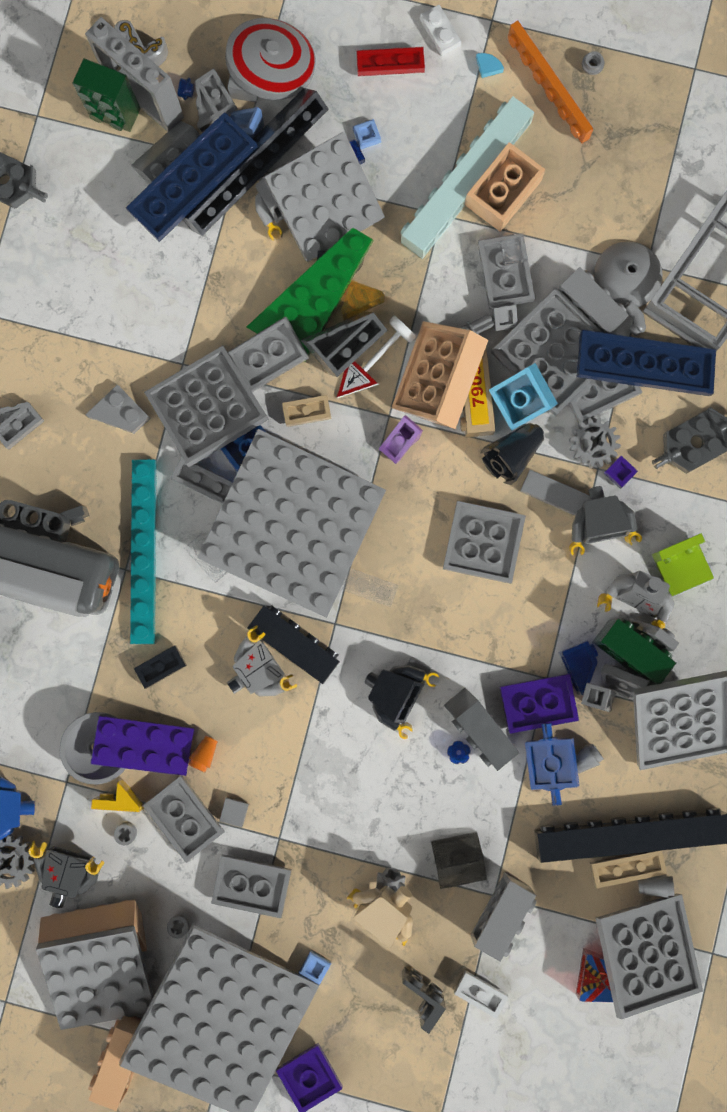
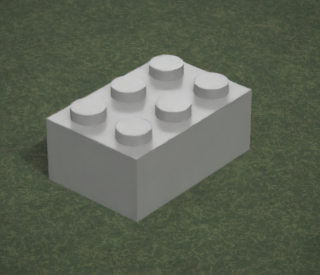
(503, 917)

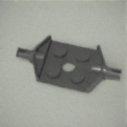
(21, 182)
(678, 450)

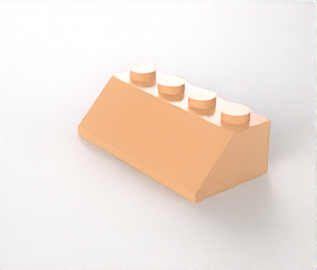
(93, 920)

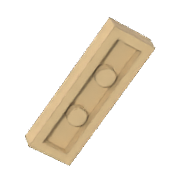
(628, 868)

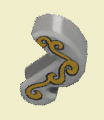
(155, 50)

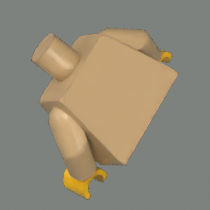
(384, 913)

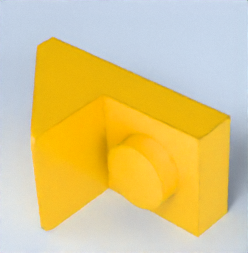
(125, 800)

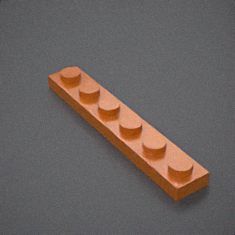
(550, 82)

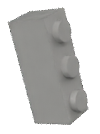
(593, 301)

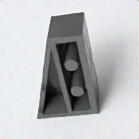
(344, 342)
(481, 730)

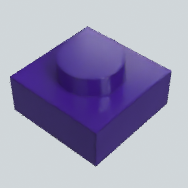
(620, 472)

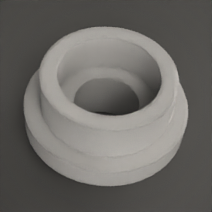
(593, 57)

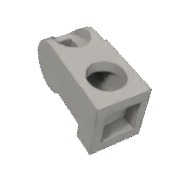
(598, 697)

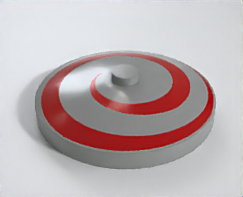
(270, 58)

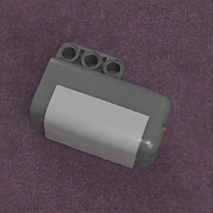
(46, 569)

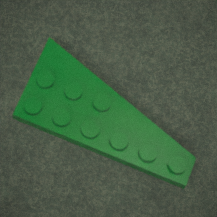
(318, 290)

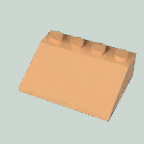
(440, 373)

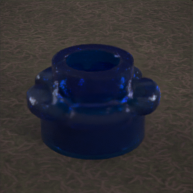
(185, 88)
(452, 752)

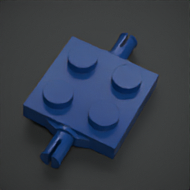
(552, 764)

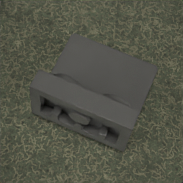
(433, 1003)

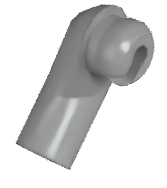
(638, 318)

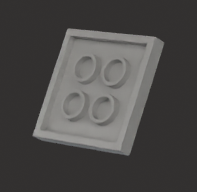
(484, 542)

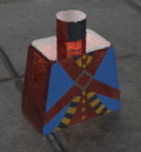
(593, 979)

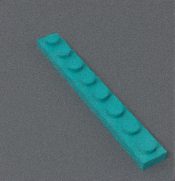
(143, 552)

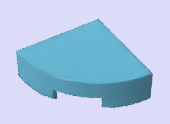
(488, 65)

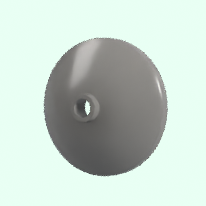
(613, 273)
(77, 751)

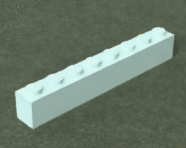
(450, 198)

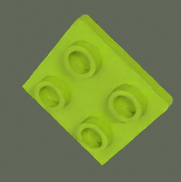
(683, 565)

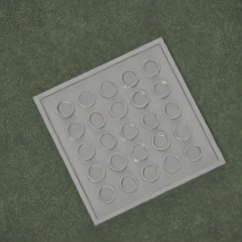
(291, 523)
(219, 1023)

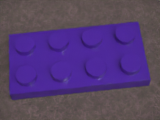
(142, 745)

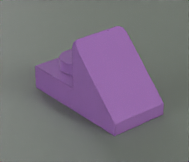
(401, 439)

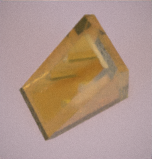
(360, 299)

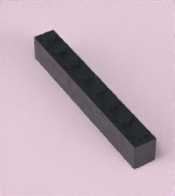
(272, 144)
(631, 836)

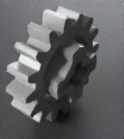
(587, 438)
(16, 866)

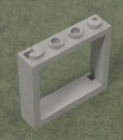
(154, 98)

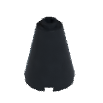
(513, 452)

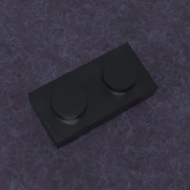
(160, 667)

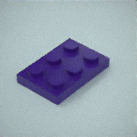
(539, 702)

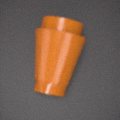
(203, 754)

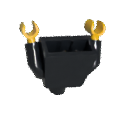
(395, 694)

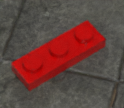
(390, 61)

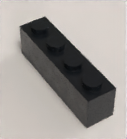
(295, 645)

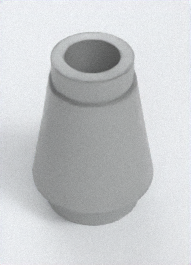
(588, 758)
(657, 886)

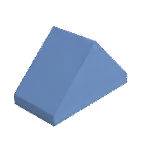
(249, 120)

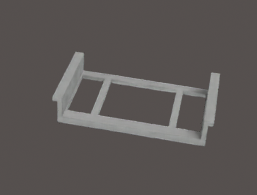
(672, 319)

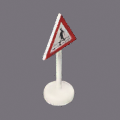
(356, 378)

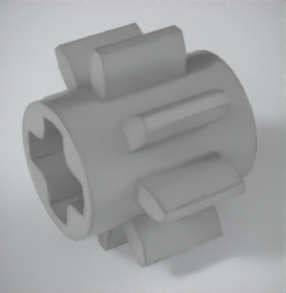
(390, 877)

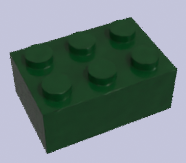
(106, 95)
(634, 651)

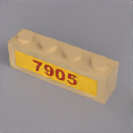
(478, 408)

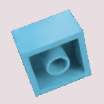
(523, 397)

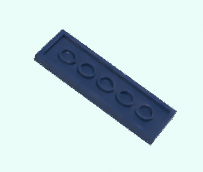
(191, 177)
(646, 363)

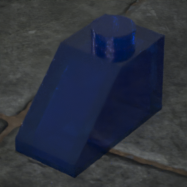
(580, 664)

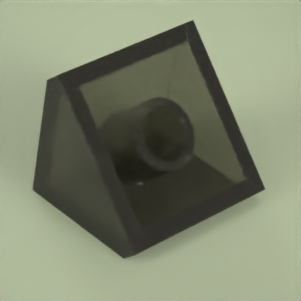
(459, 860)

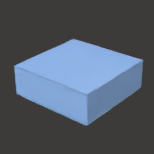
(367, 134)
(315, 967)

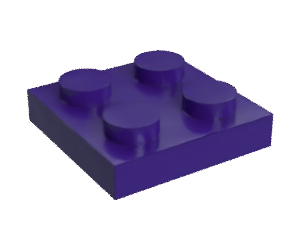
(309, 1078)

